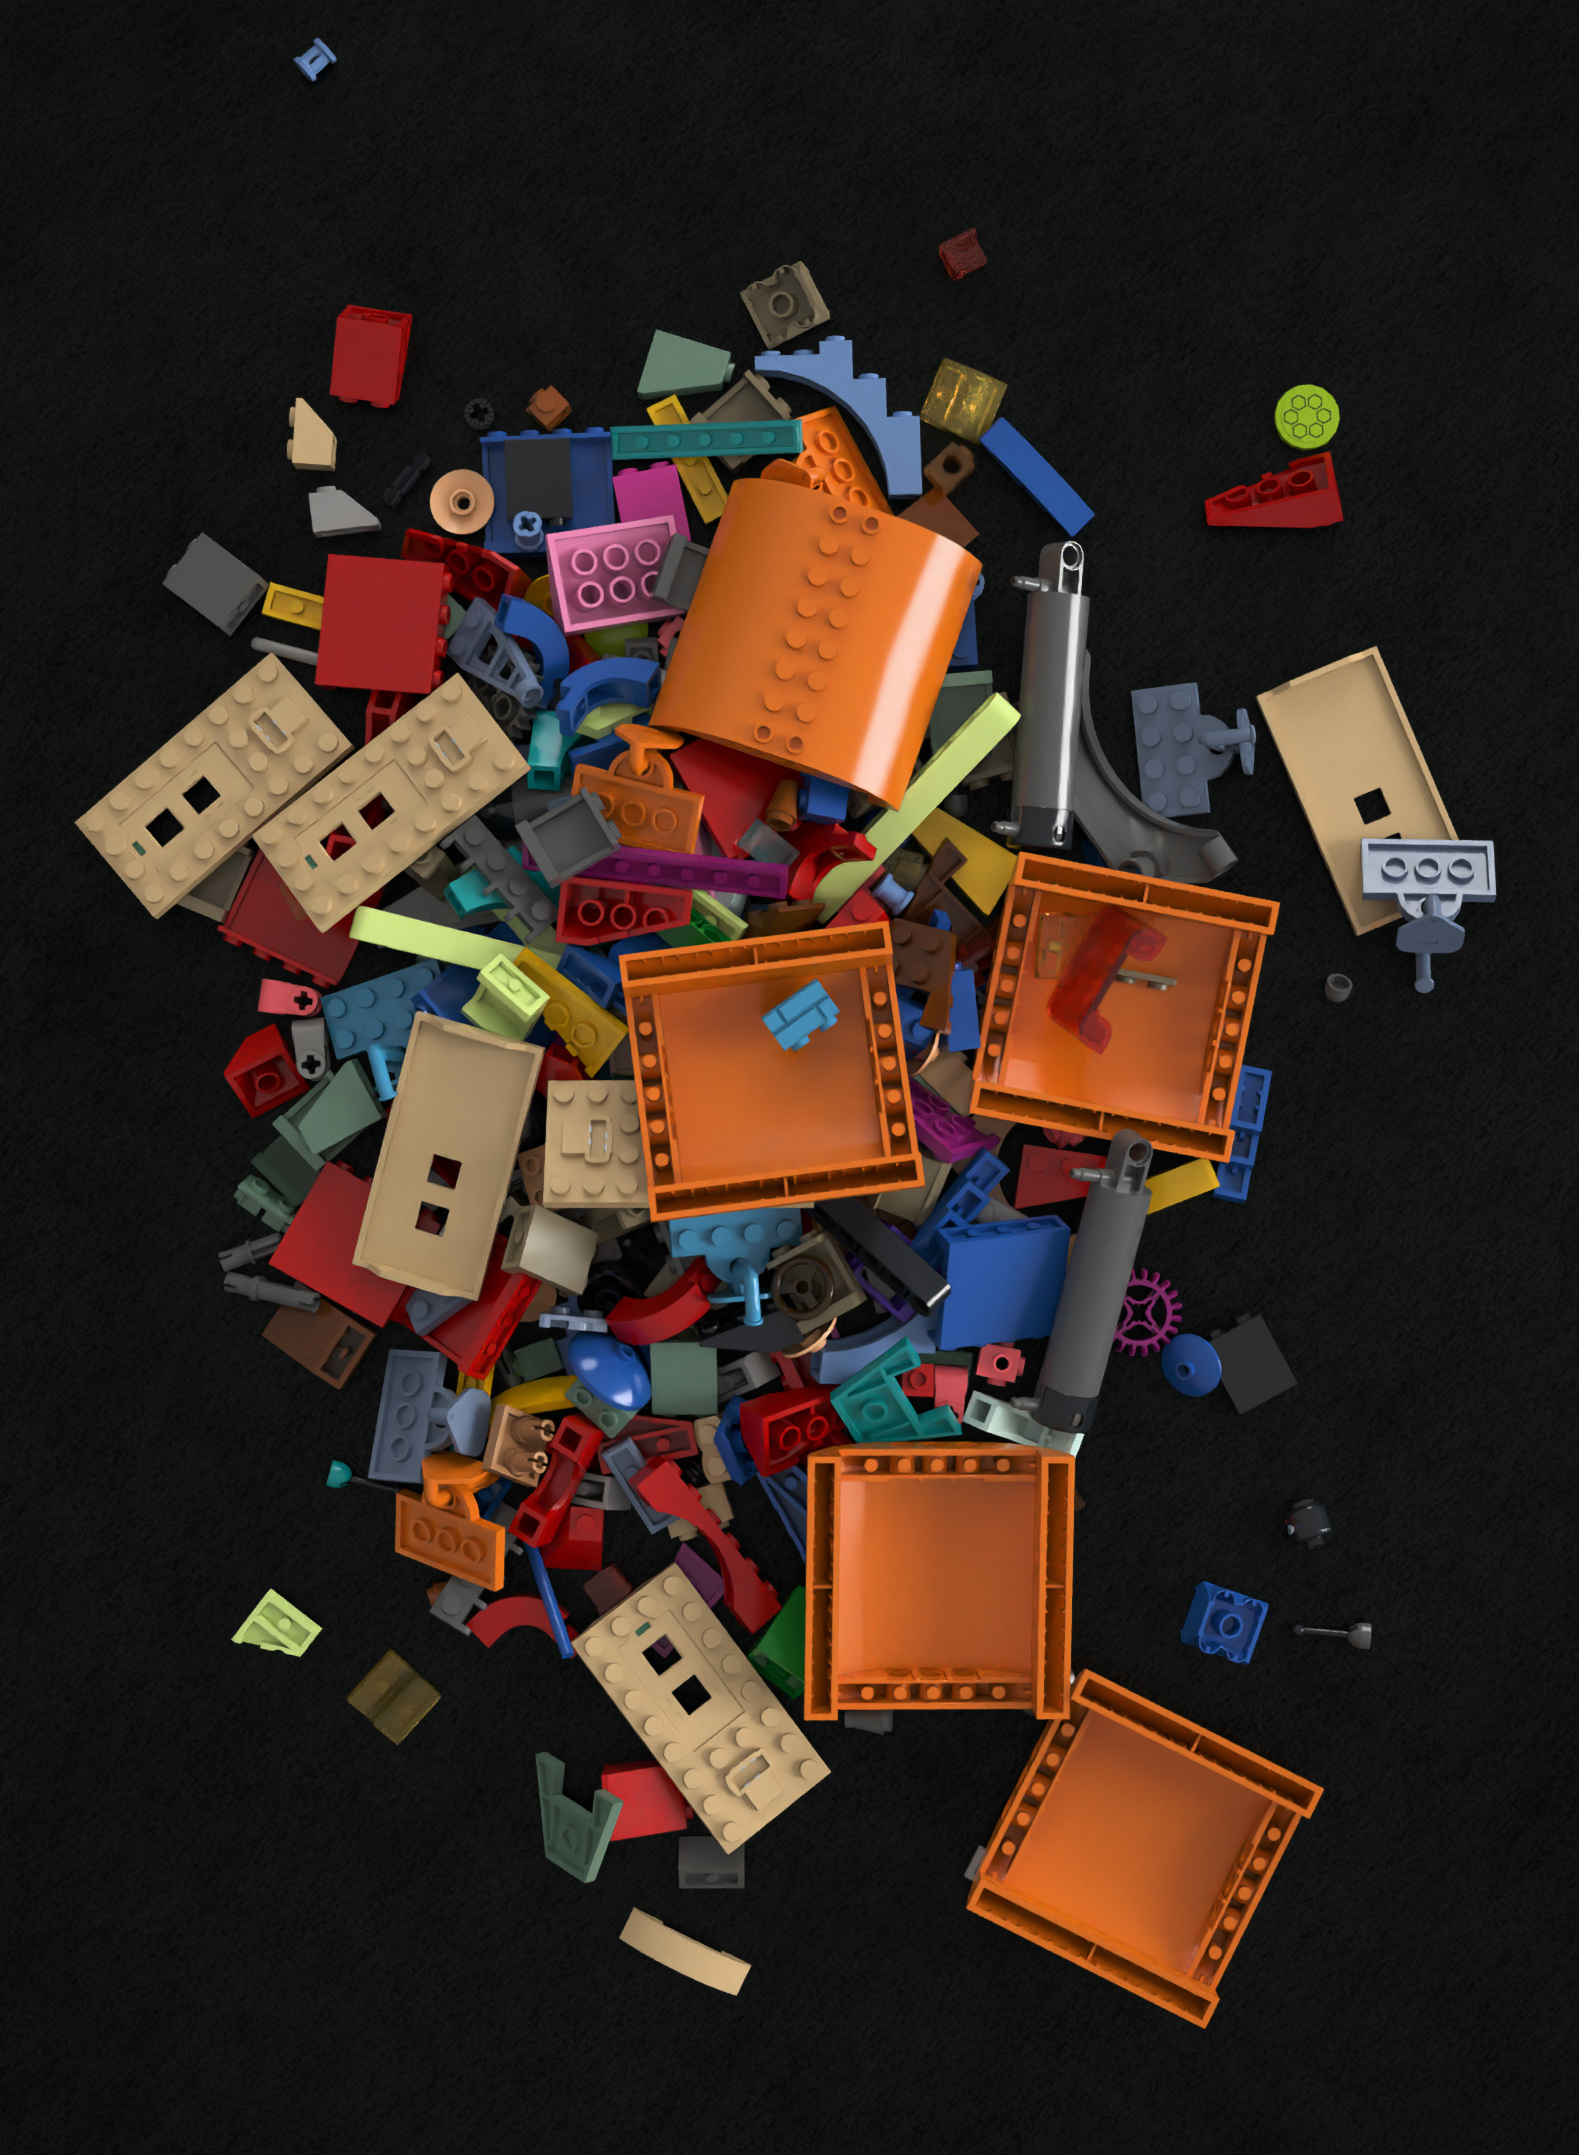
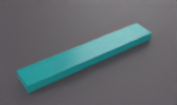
(707, 439)

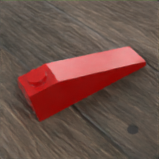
(1294, 498)
(475, 569)
(611, 910)
(787, 1425)

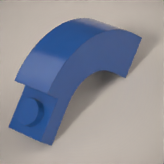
(547, 640)
(606, 682)

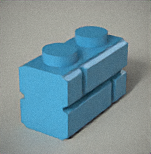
(801, 1015)

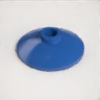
(1200, 1360)

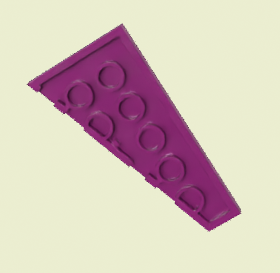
(943, 1132)

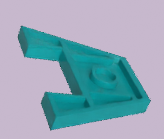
(877, 1407)

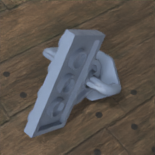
(1177, 747)
(1430, 877)
(414, 1413)

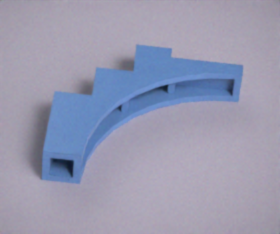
(865, 399)
(850, 1354)

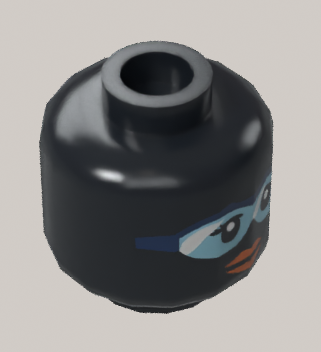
(1308, 1523)

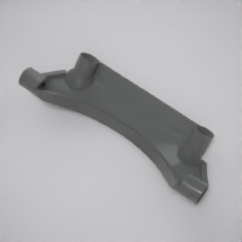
(1128, 830)

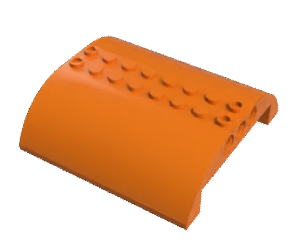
(818, 637)
(1170, 1052)
(738, 1117)
(938, 1577)
(1139, 1846)

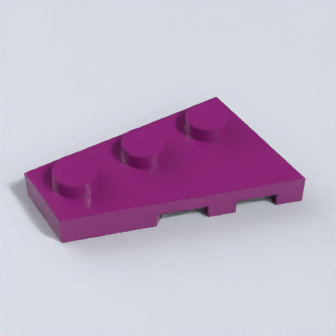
(702, 1577)

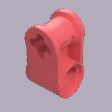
(284, 999)
(950, 1388)

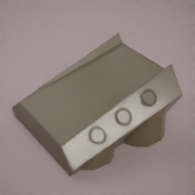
(785, 304)
(919, 1202)

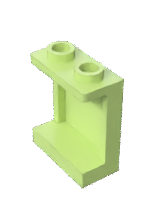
(505, 1000)

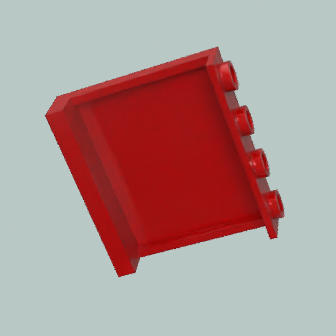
(383, 625)
(734, 789)
(267, 923)
(324, 1239)
(483, 1327)

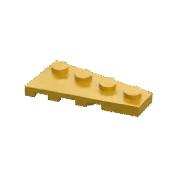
(577, 1018)

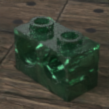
(537, 1359)

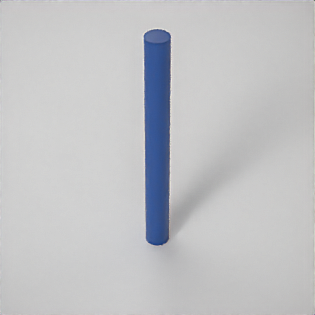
(549, 1601)

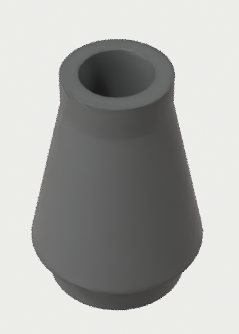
(870, 1720)

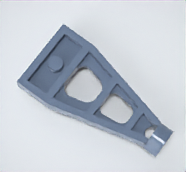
(470, 642)

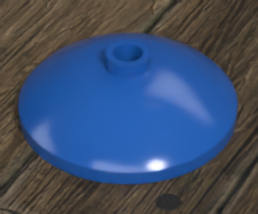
(610, 1370)

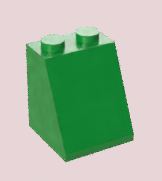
(781, 1646)

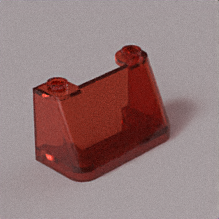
(1092, 970)

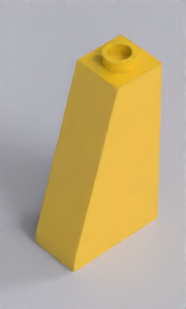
(988, 864)
(1180, 1183)

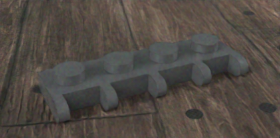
(503, 876)
(461, 1595)

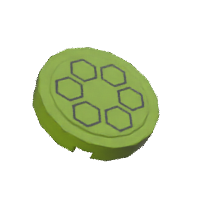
(1306, 417)

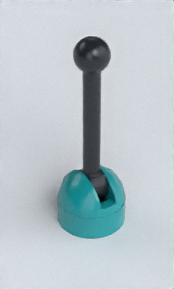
(341, 1476)

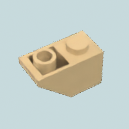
(312, 442)

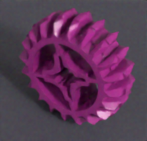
(1148, 1301)

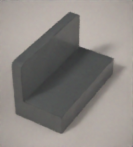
(708, 1866)

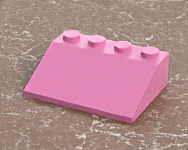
(607, 574)

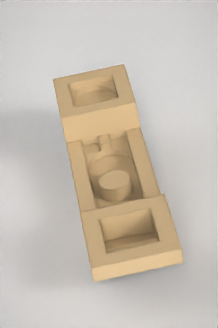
(684, 1953)

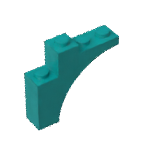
(550, 752)
(466, 895)

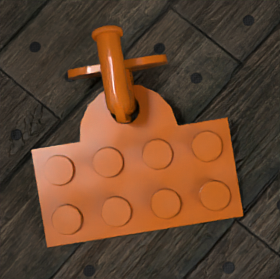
(830, 463)
(643, 803)
(445, 1522)

